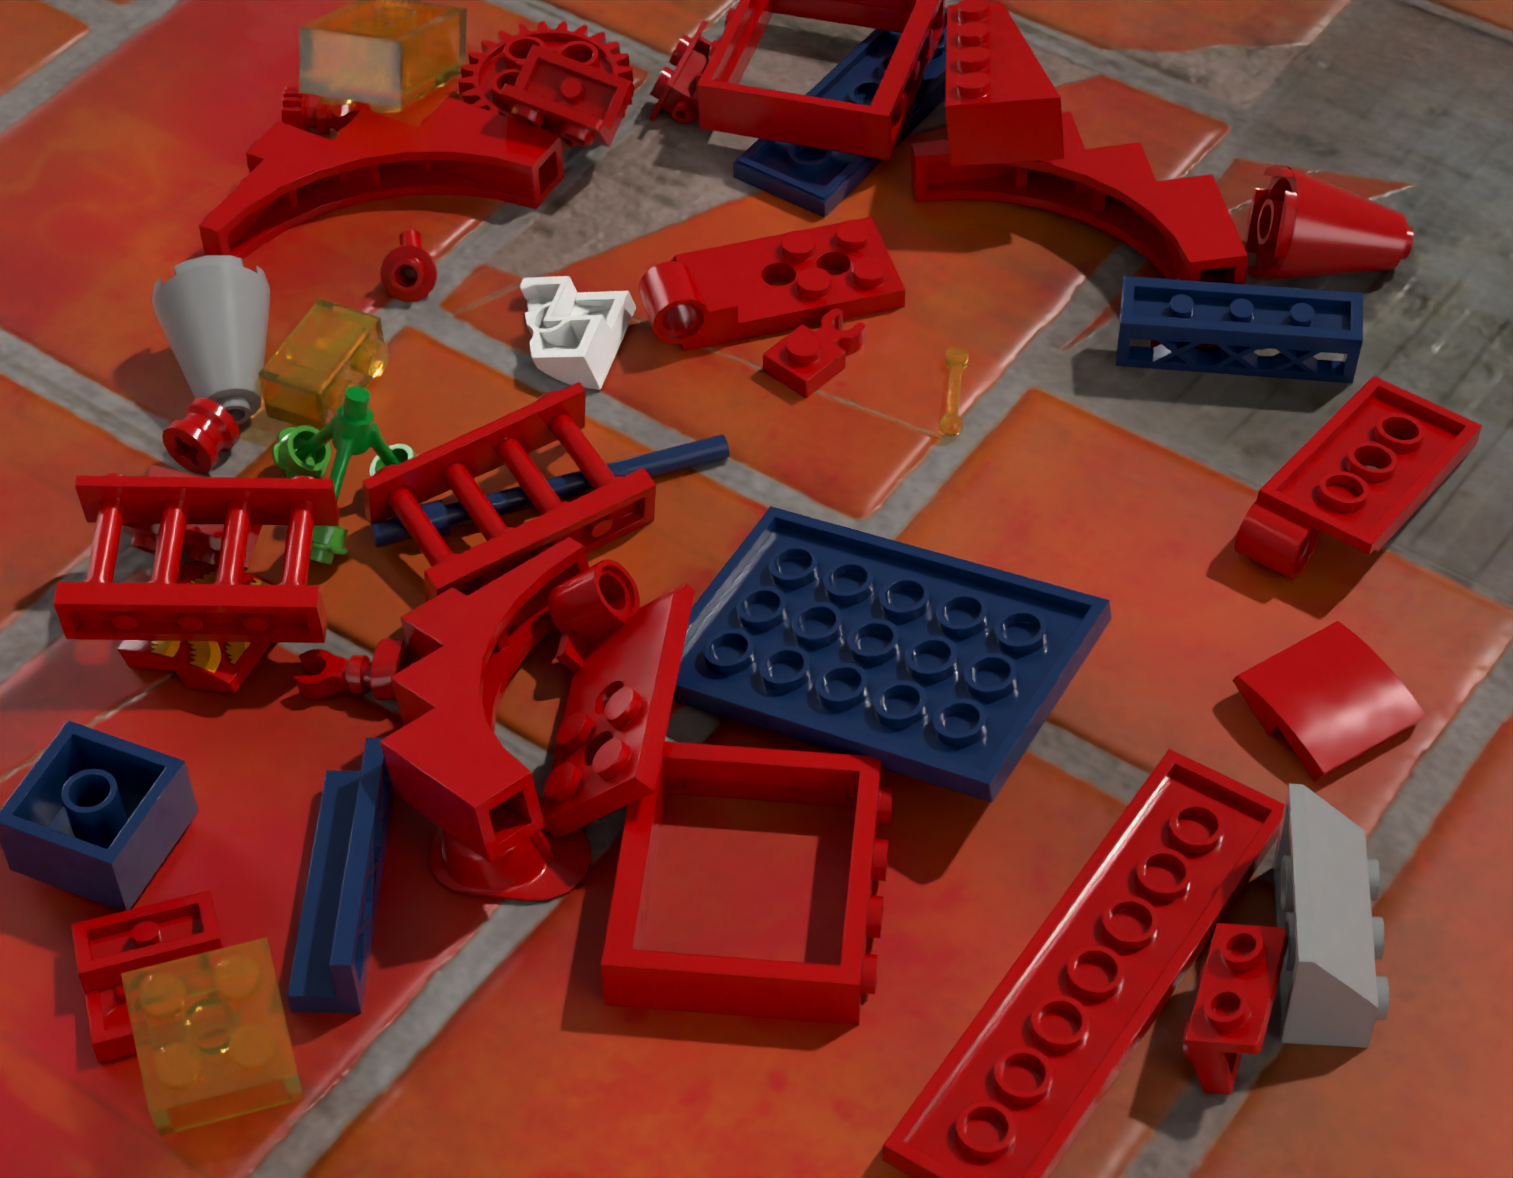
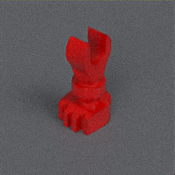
(299, 113)
(358, 674)

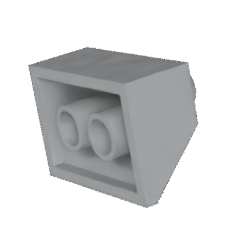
(1325, 906)

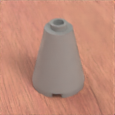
(217, 329)

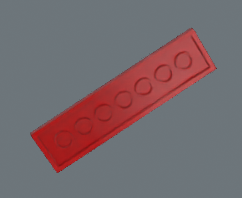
(1090, 980)

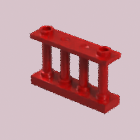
(593, 519)
(198, 611)

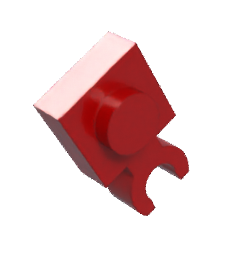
(811, 358)

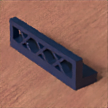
(1240, 322)
(343, 888)

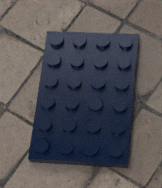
(885, 650)

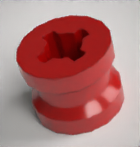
(201, 435)

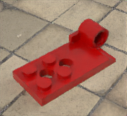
(726, 294)
(1336, 493)
(618, 693)

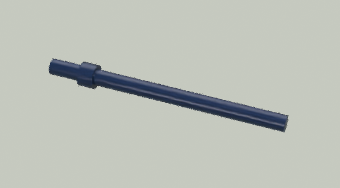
(565, 486)

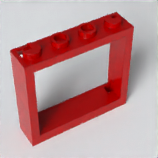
(810, 119)
(745, 984)

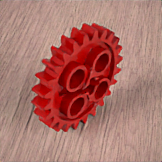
(503, 61)

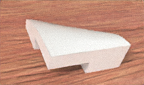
(573, 330)

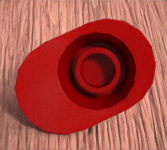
(530, 871)

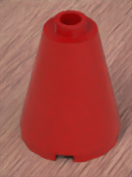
(1320, 229)

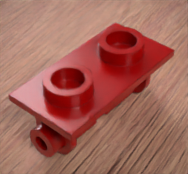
(677, 87)

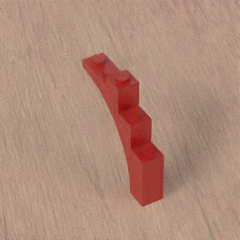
(378, 158)
(1171, 222)
(462, 660)

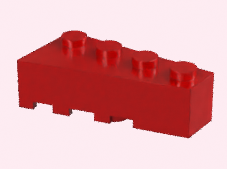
(997, 91)

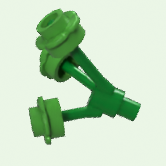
(307, 453)

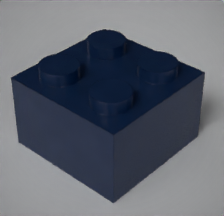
(97, 815)

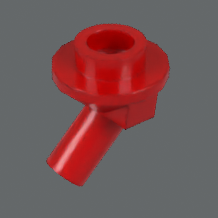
(408, 269)

